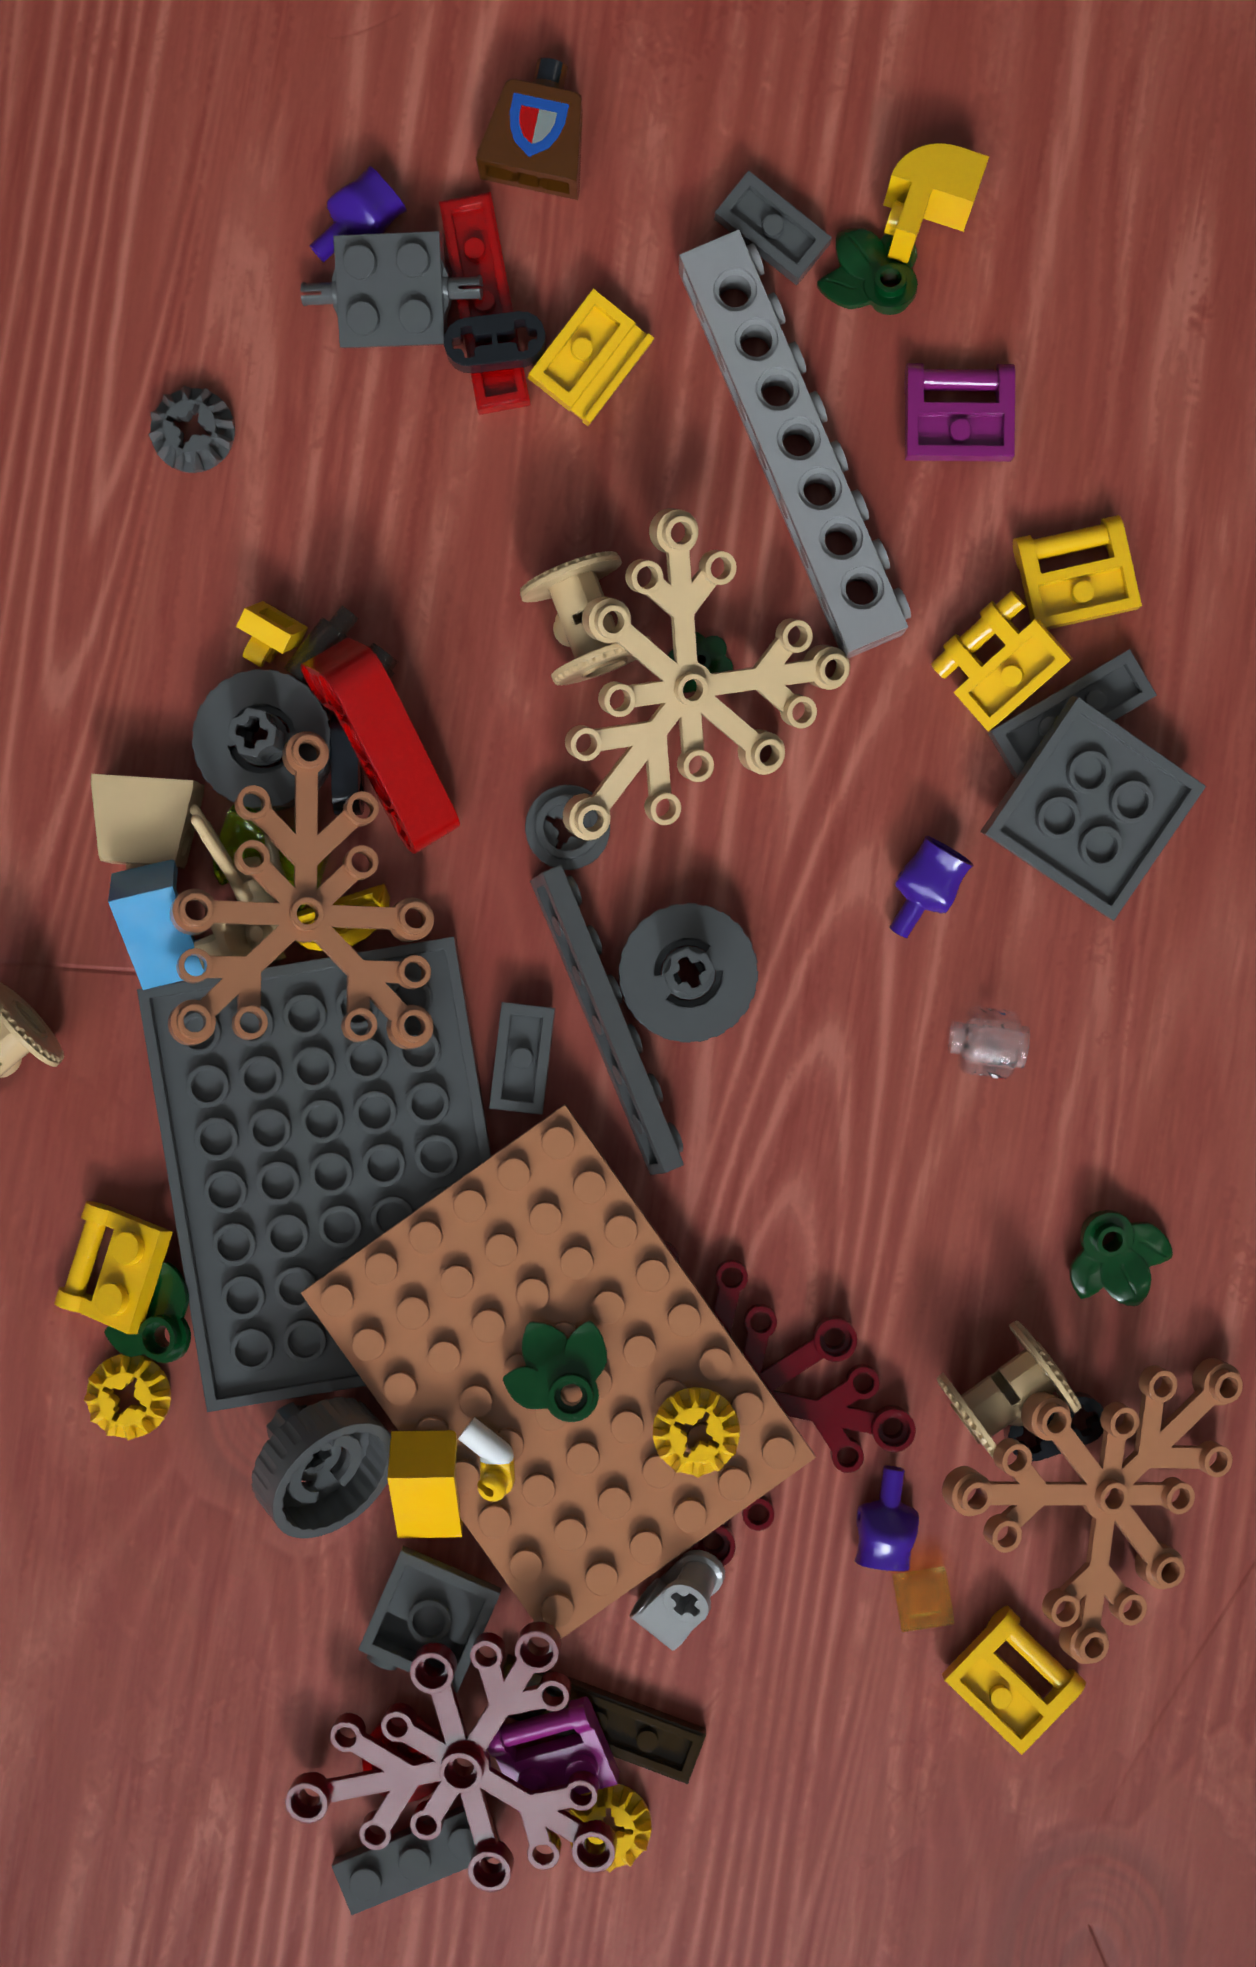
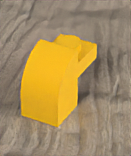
(934, 185)

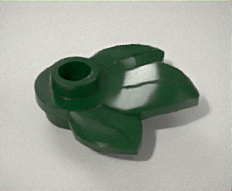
(864, 272)
(1123, 1262)
(165, 1311)
(554, 1362)

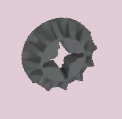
(201, 451)
(544, 837)

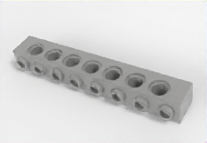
(733, 265)

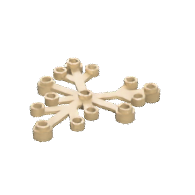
(648, 739)

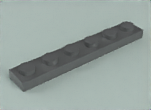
(600, 1002)

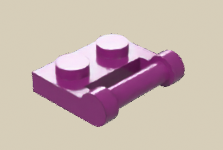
(959, 428)
(556, 1760)

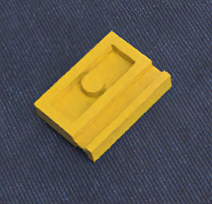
(590, 357)

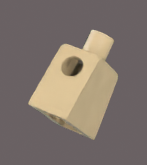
(144, 818)

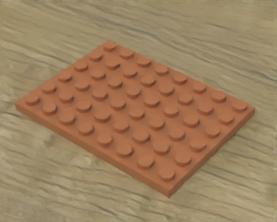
(441, 1317)

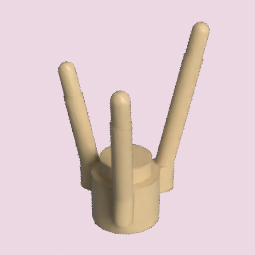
(243, 885)

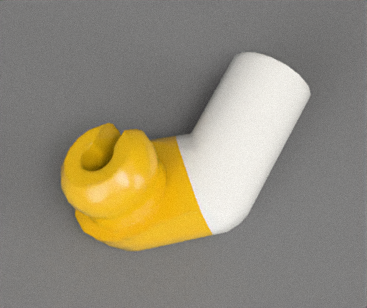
(496, 1460)

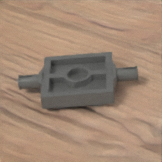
(391, 289)

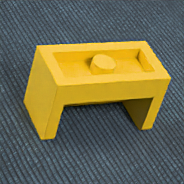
(424, 1484)

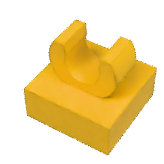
(270, 632)

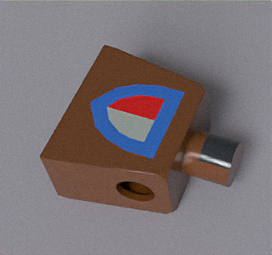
(535, 134)

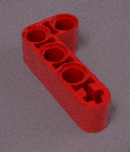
(360, 693)

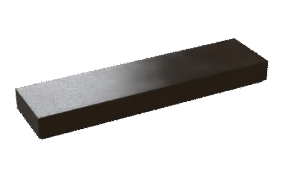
(632, 1729)

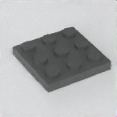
(1093, 808)

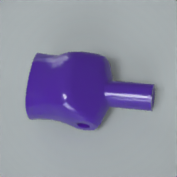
(359, 209)
(928, 883)
(887, 1526)

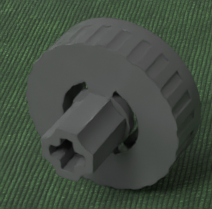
(231, 718)
(649, 992)
(307, 1448)

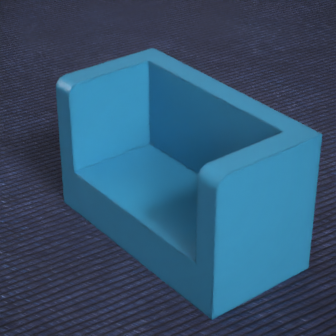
(141, 909)

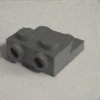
(428, 1605)

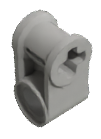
(679, 1598)

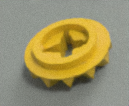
(151, 1390)
(689, 1407)
(628, 1812)

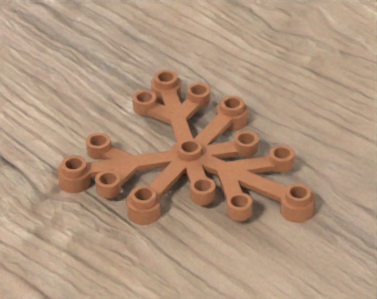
(305, 850)
(1152, 1450)

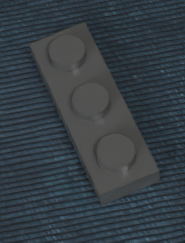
(1110, 689)
(405, 1864)

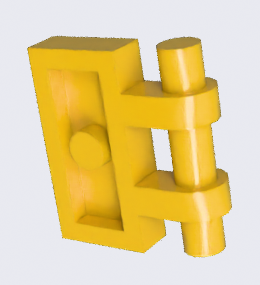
(1009, 675)

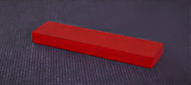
(475, 251)

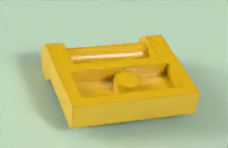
(1081, 590)
(127, 1271)
(1001, 1692)

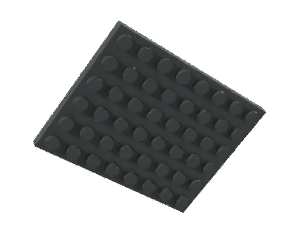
(303, 1155)

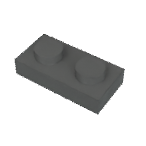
(774, 226)
(522, 1058)

